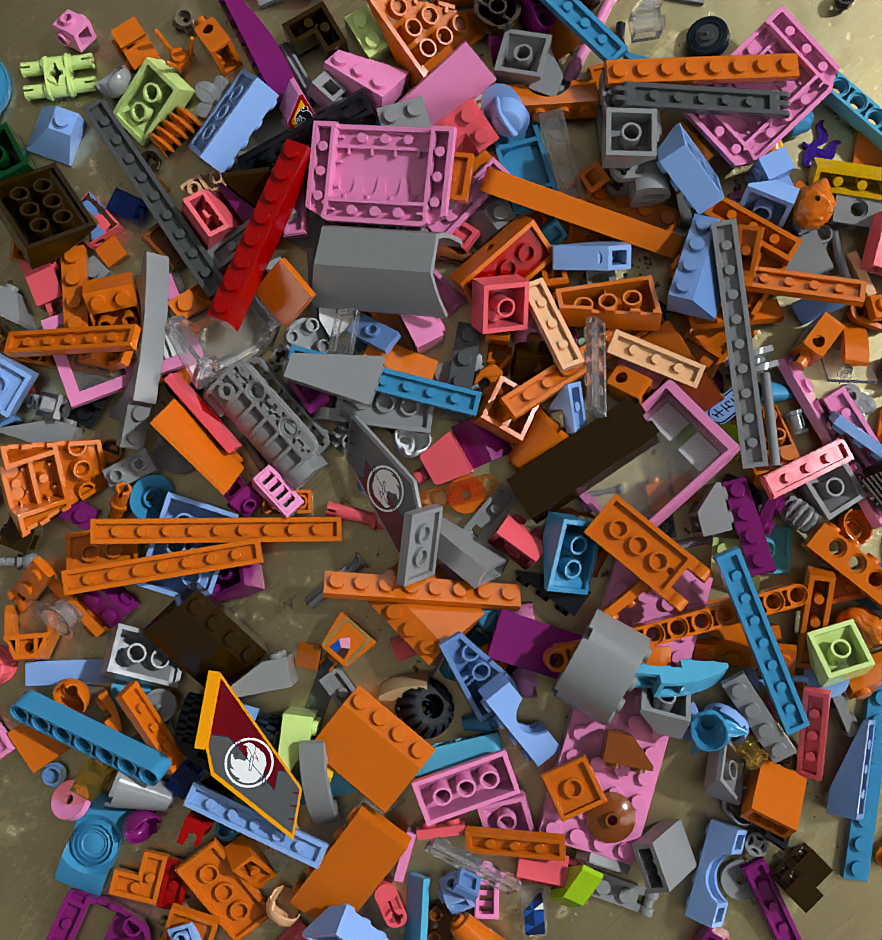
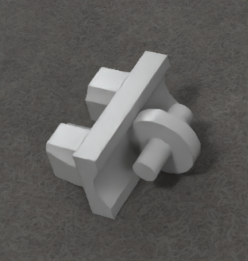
(50, 405)

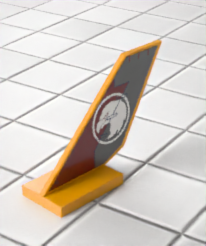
(244, 757)

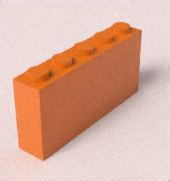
(352, 864)

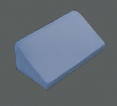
(809, 310)

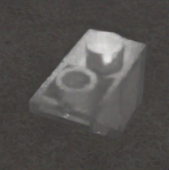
(646, 21)

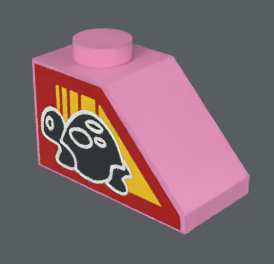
(294, 105)

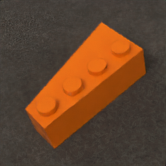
(618, 303)

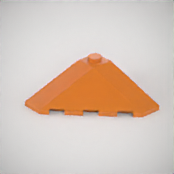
(423, 32)

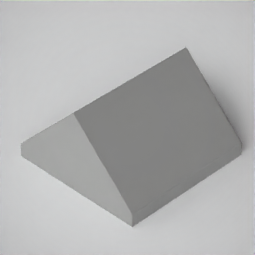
(724, 775)

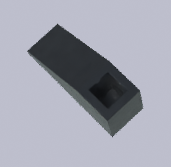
(565, 602)

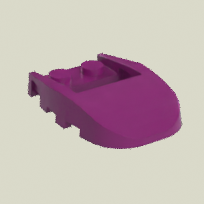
(124, 926)

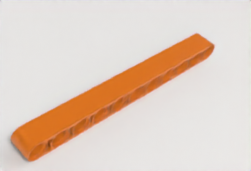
(686, 619)

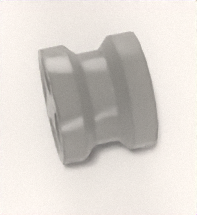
(758, 846)

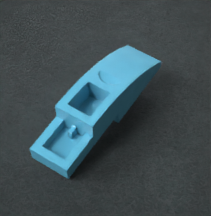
(684, 679)

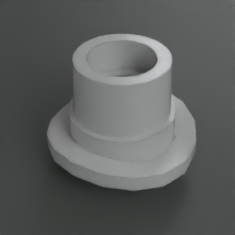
(163, 702)

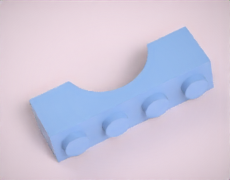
(504, 700)
(706, 901)

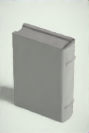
(810, 256)

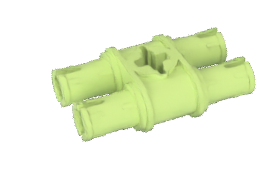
(51, 69)

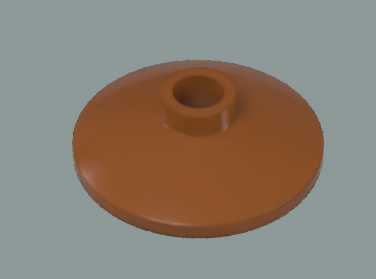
(625, 818)

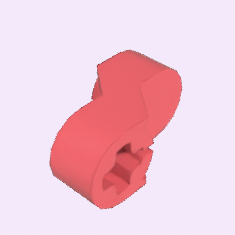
(393, 912)

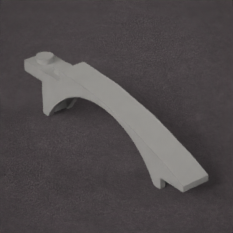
(142, 389)

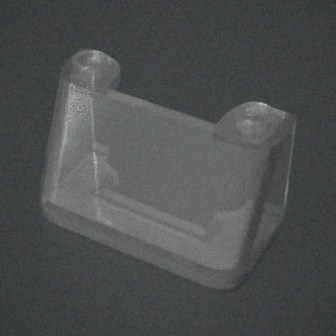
(210, 348)

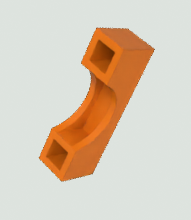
(577, 101)

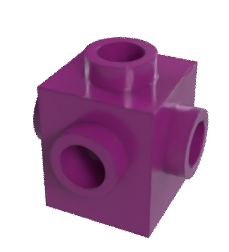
(243, 497)

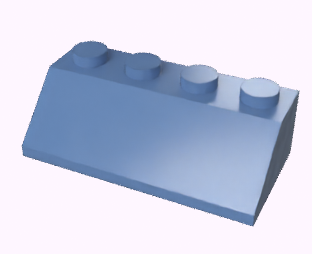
(696, 281)

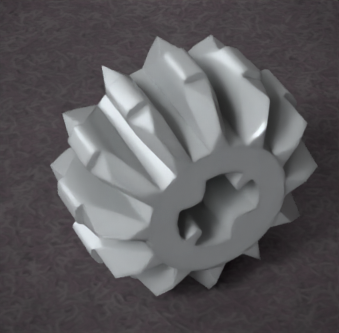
(799, 515)

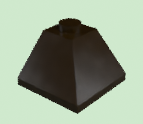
(247, 183)

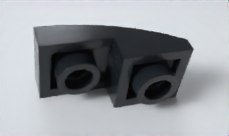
(195, 755)

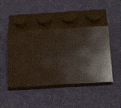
(43, 214)
(205, 636)

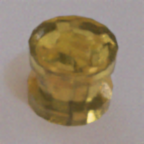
(752, 754)

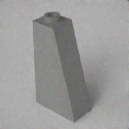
(342, 376)
(469, 555)

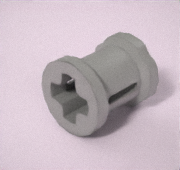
(795, 422)

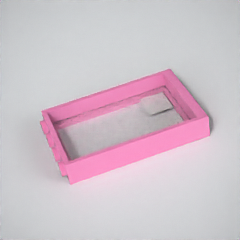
(675, 468)

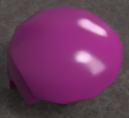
(140, 826)

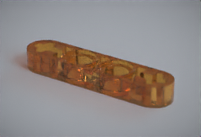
(452, 491)

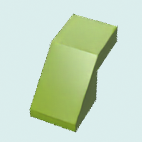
(578, 888)

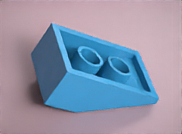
(568, 553)

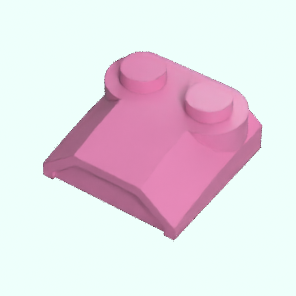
(508, 814)

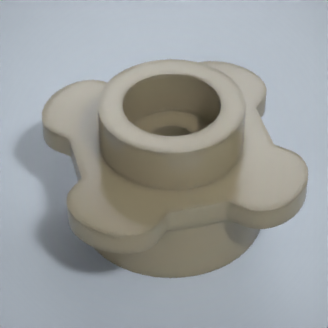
(185, 13)

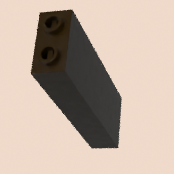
(584, 459)

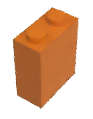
(774, 799)

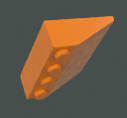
(198, 445)
(424, 624)
(373, 749)

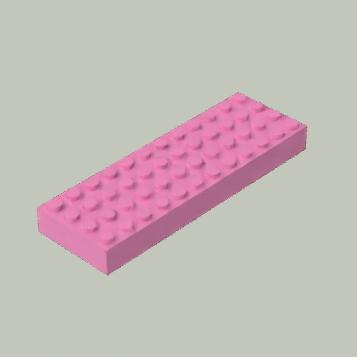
(585, 734)

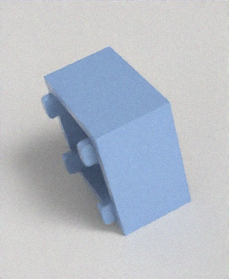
(14, 384)

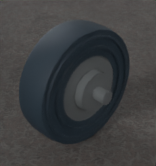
(708, 37)

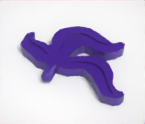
(812, 150)

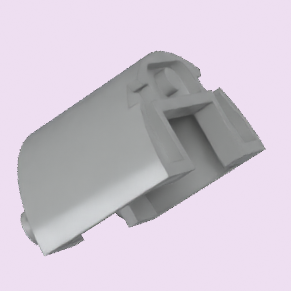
(602, 668)

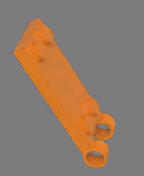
(644, 549)

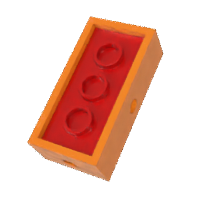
(515, 250)

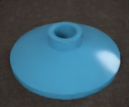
(153, 484)

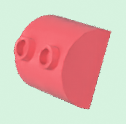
(518, 541)

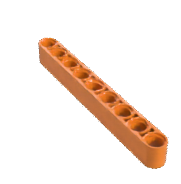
(581, 213)

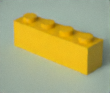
(848, 177)

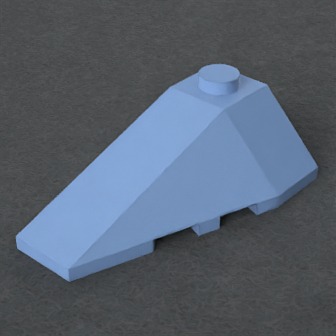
(471, 670)

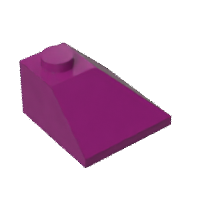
(238, 582)

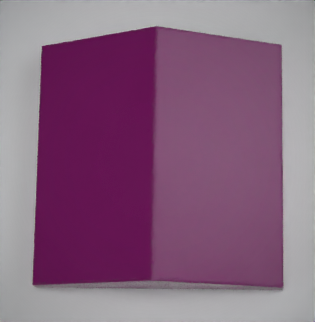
(479, 444)

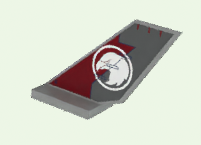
(396, 502)

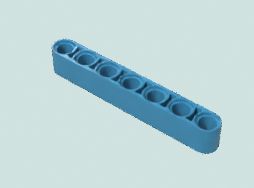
(90, 737)

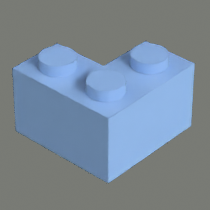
(772, 166)

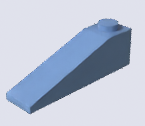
(850, 784)

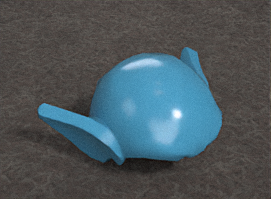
(712, 731)

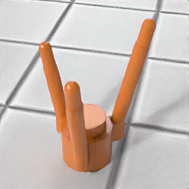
(179, 56)

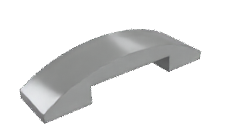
(316, 783)

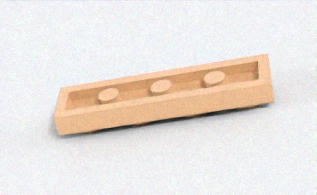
(553, 327)
(655, 358)

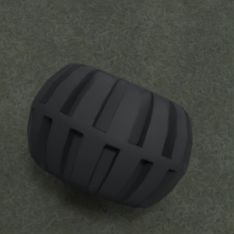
(438, 709)

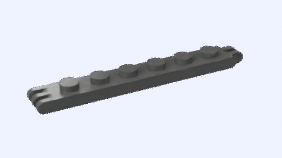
(702, 99)

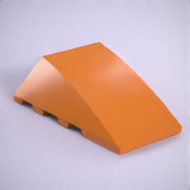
(49, 478)

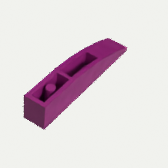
(262, 47)

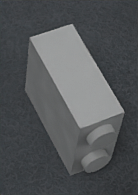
(664, 856)

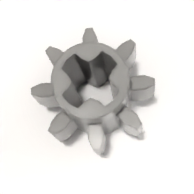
(277, 354)
(340, 437)

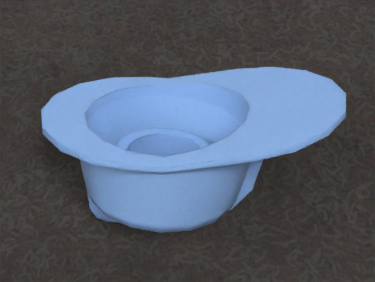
(505, 110)

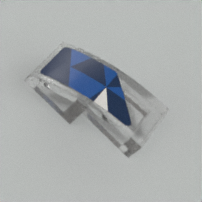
(533, 910)

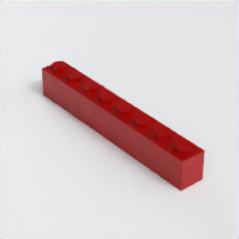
(261, 236)

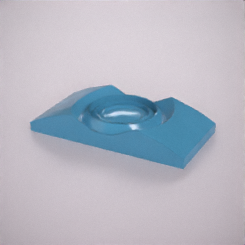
(525, 158)
(93, 847)

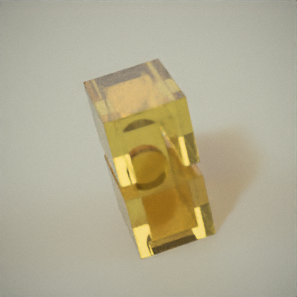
(93, 779)

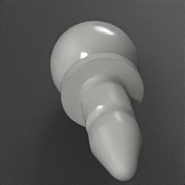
(21, 561)

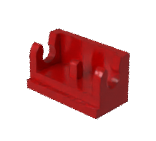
(196, 824)

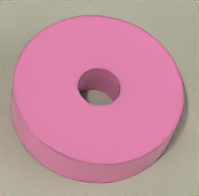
(61, 803)

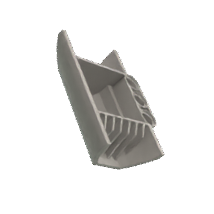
(379, 269)

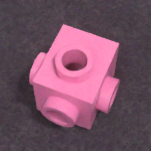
(74, 30)

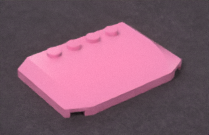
(746, 139)
(380, 173)

